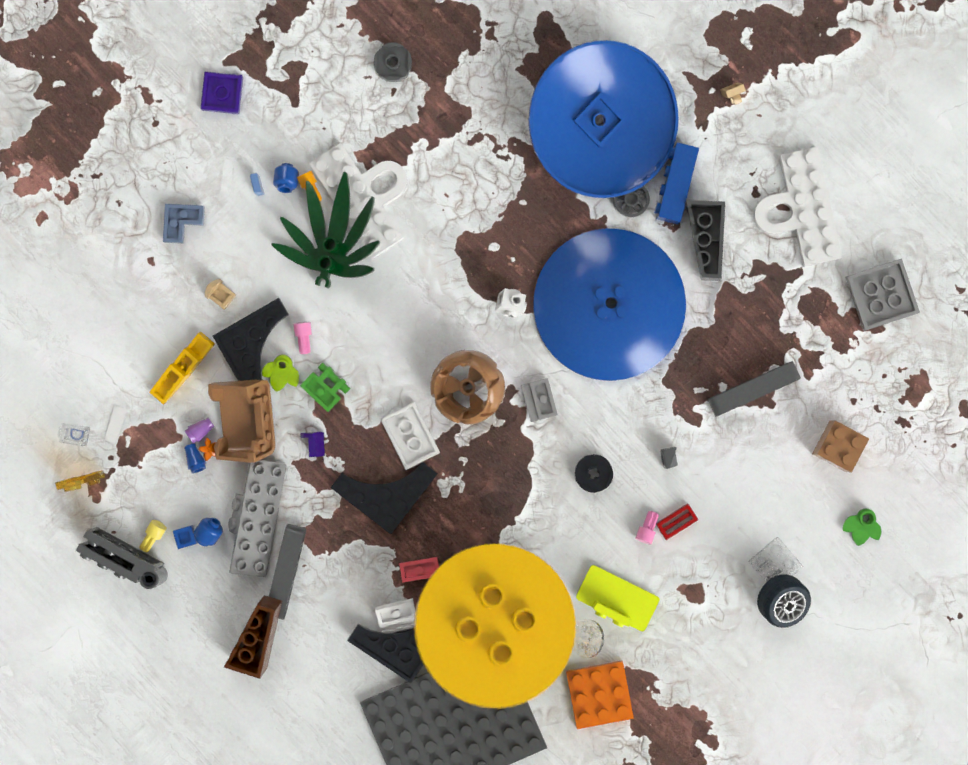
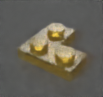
(75, 483)

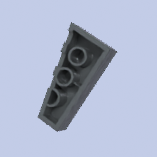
(707, 231)

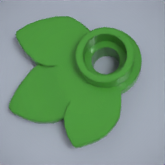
(861, 529)

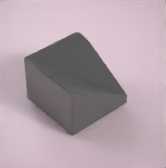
(669, 457)

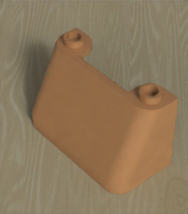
(245, 420)

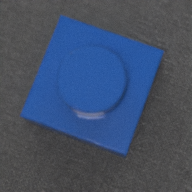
(185, 537)

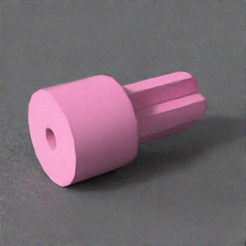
(303, 331)
(646, 534)

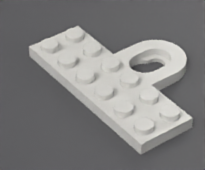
(809, 208)
(380, 227)

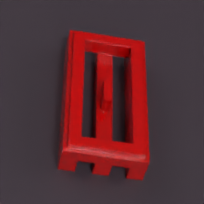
(662, 529)

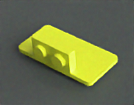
(617, 599)

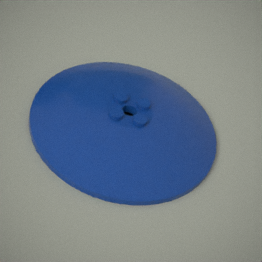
(636, 110)
(574, 312)

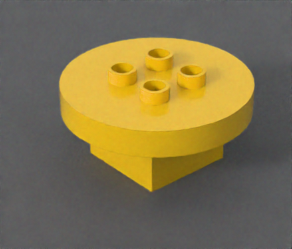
(494, 626)

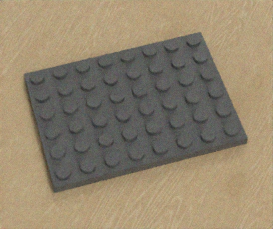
(431, 727)

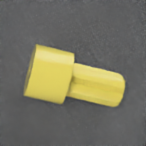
(154, 532)

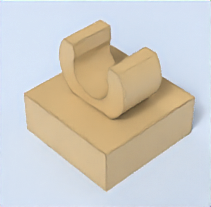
(733, 92)

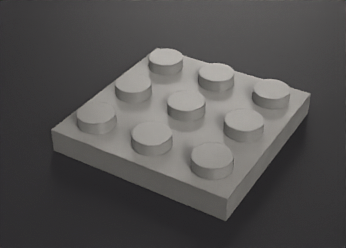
(882, 294)

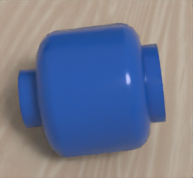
(285, 178)
(208, 531)

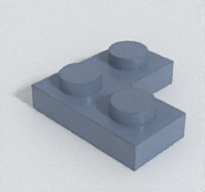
(176, 218)

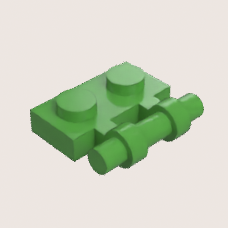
(320, 391)

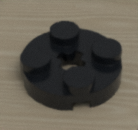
(598, 483)

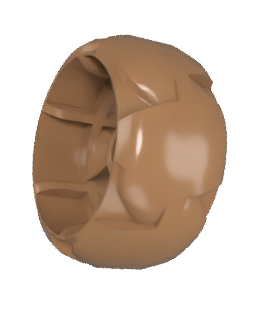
(481, 371)

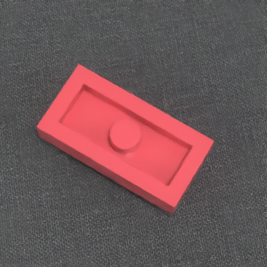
(418, 569)

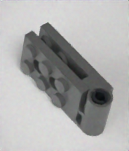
(122, 558)

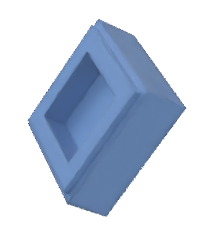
(256, 184)

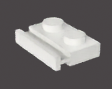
(396, 616)

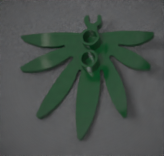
(331, 251)

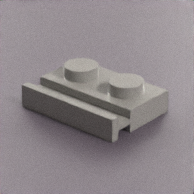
(539, 400)

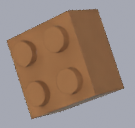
(840, 446)

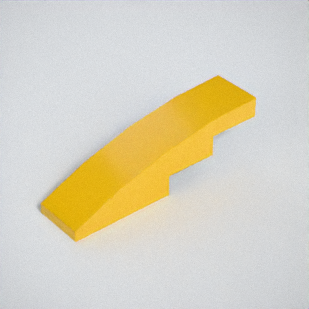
(182, 368)

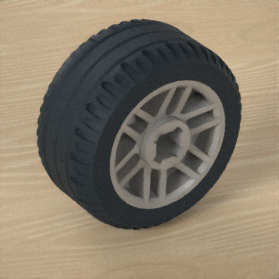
(784, 601)

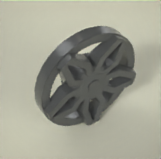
(631, 200)

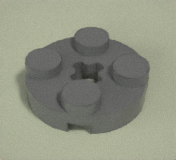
(401, 55)

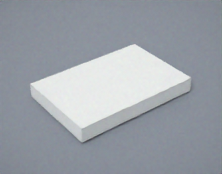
(410, 435)

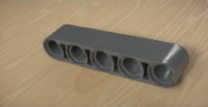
(754, 388)
(287, 566)

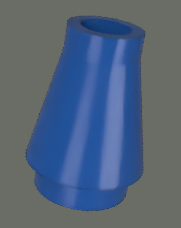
(194, 459)

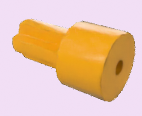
(309, 176)

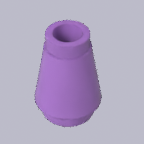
(199, 430)

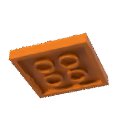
(599, 694)

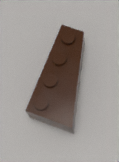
(256, 641)

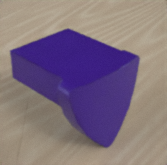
(315, 442)

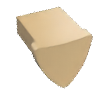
(219, 293)

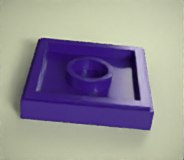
(221, 93)

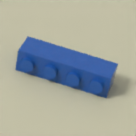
(677, 183)

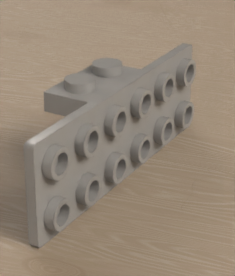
(256, 517)

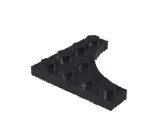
(245, 340)
(386, 502)
(392, 650)

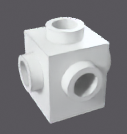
(511, 303)

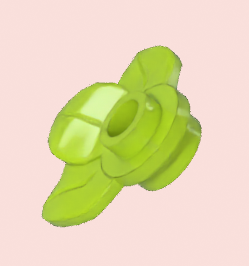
(281, 376)

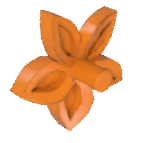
(208, 449)

